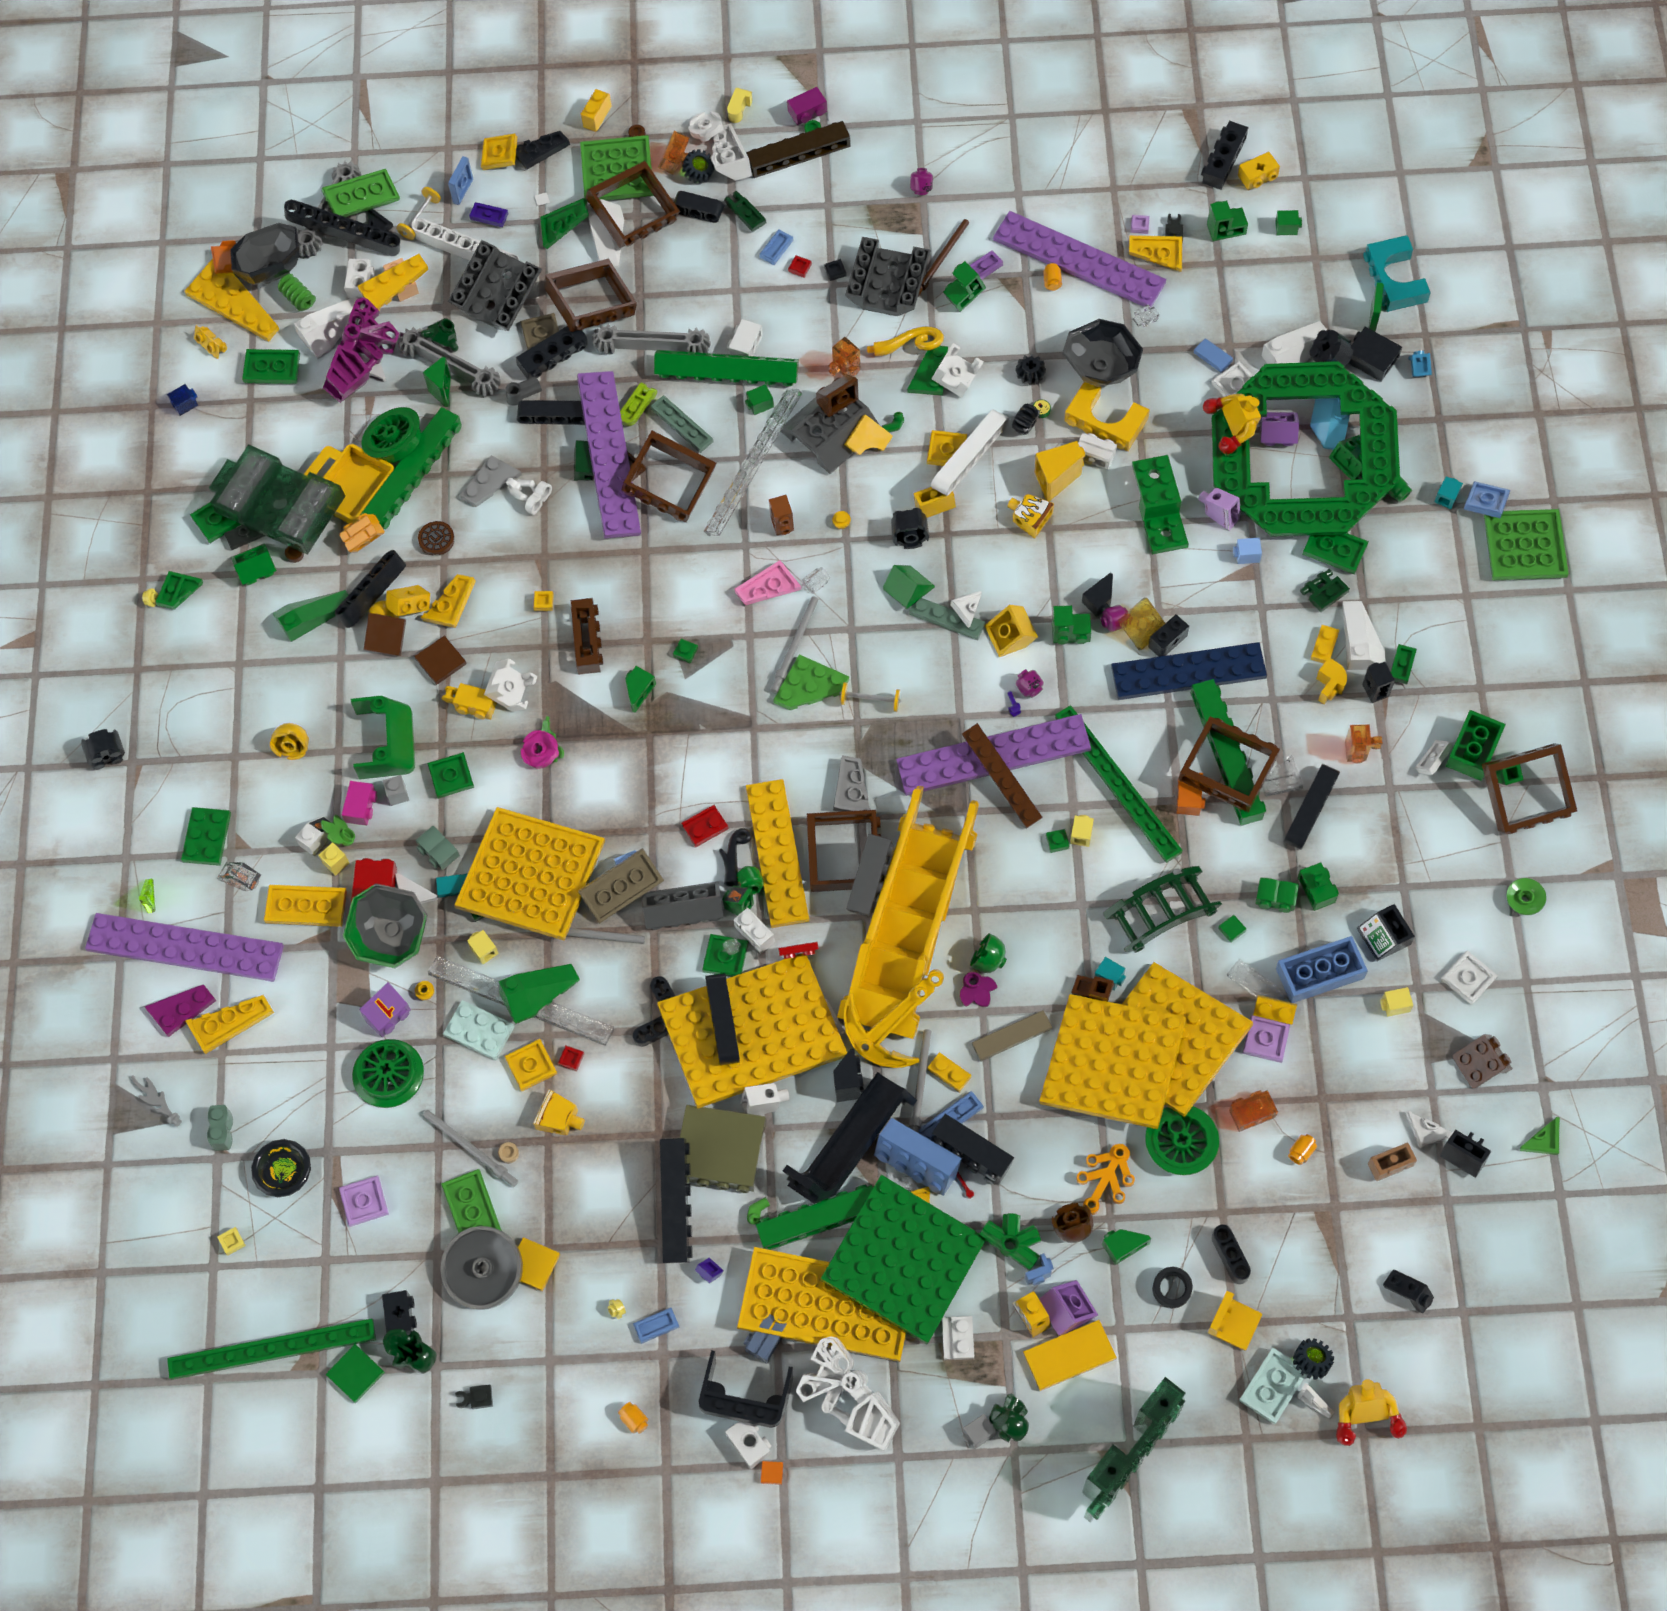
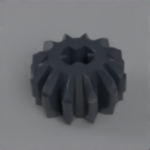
(1030, 369)
(1025, 419)

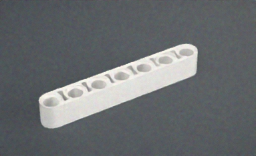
(441, 238)
(969, 452)

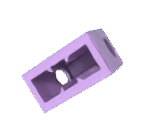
(1221, 507)

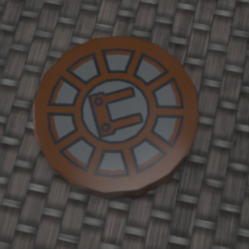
(436, 538)

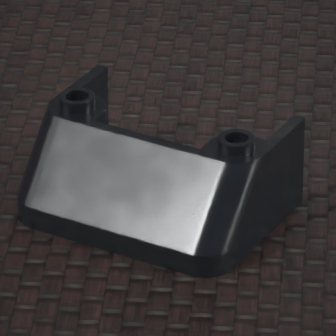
(715, 1402)

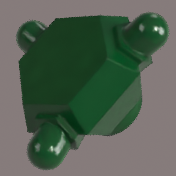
(442, 334)

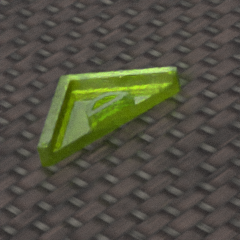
(147, 896)

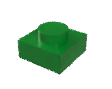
(685, 651)
(1057, 840)

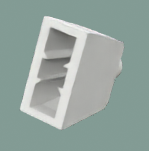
(763, 1099)

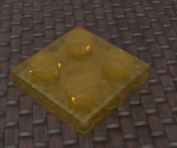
(1141, 623)

